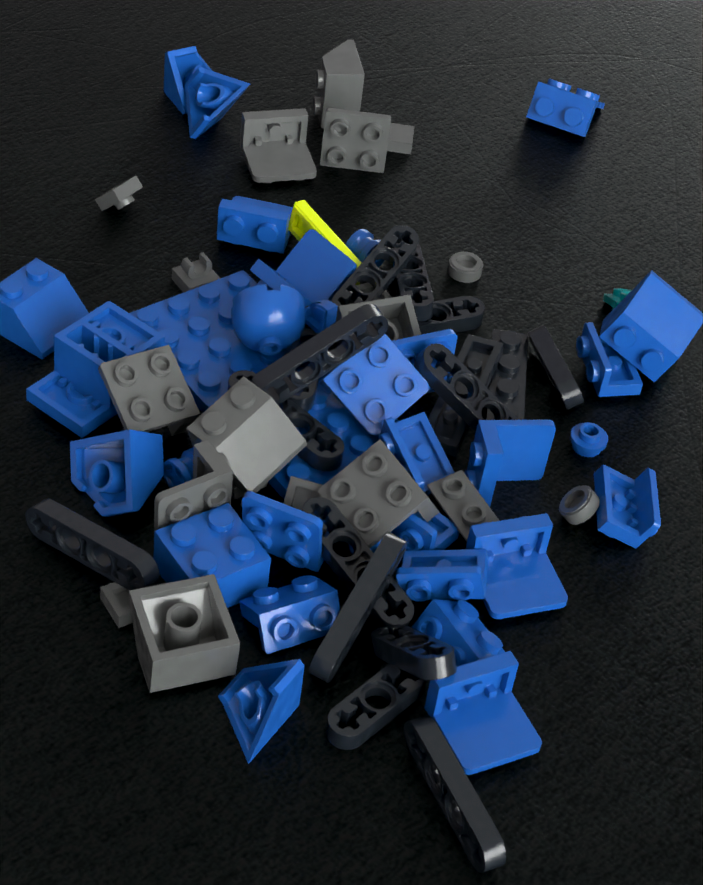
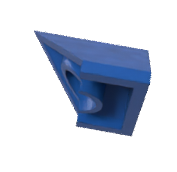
(178, 69)
(209, 98)
(262, 701)

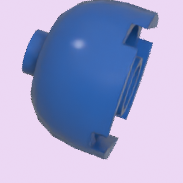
(268, 318)

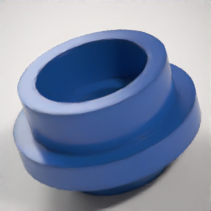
(588, 439)

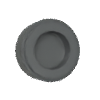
(465, 267)
(579, 504)

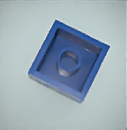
(216, 545)

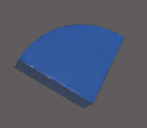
(321, 315)

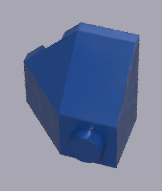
(117, 469)

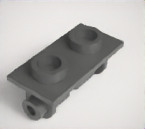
(461, 502)

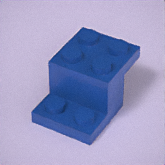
(75, 389)

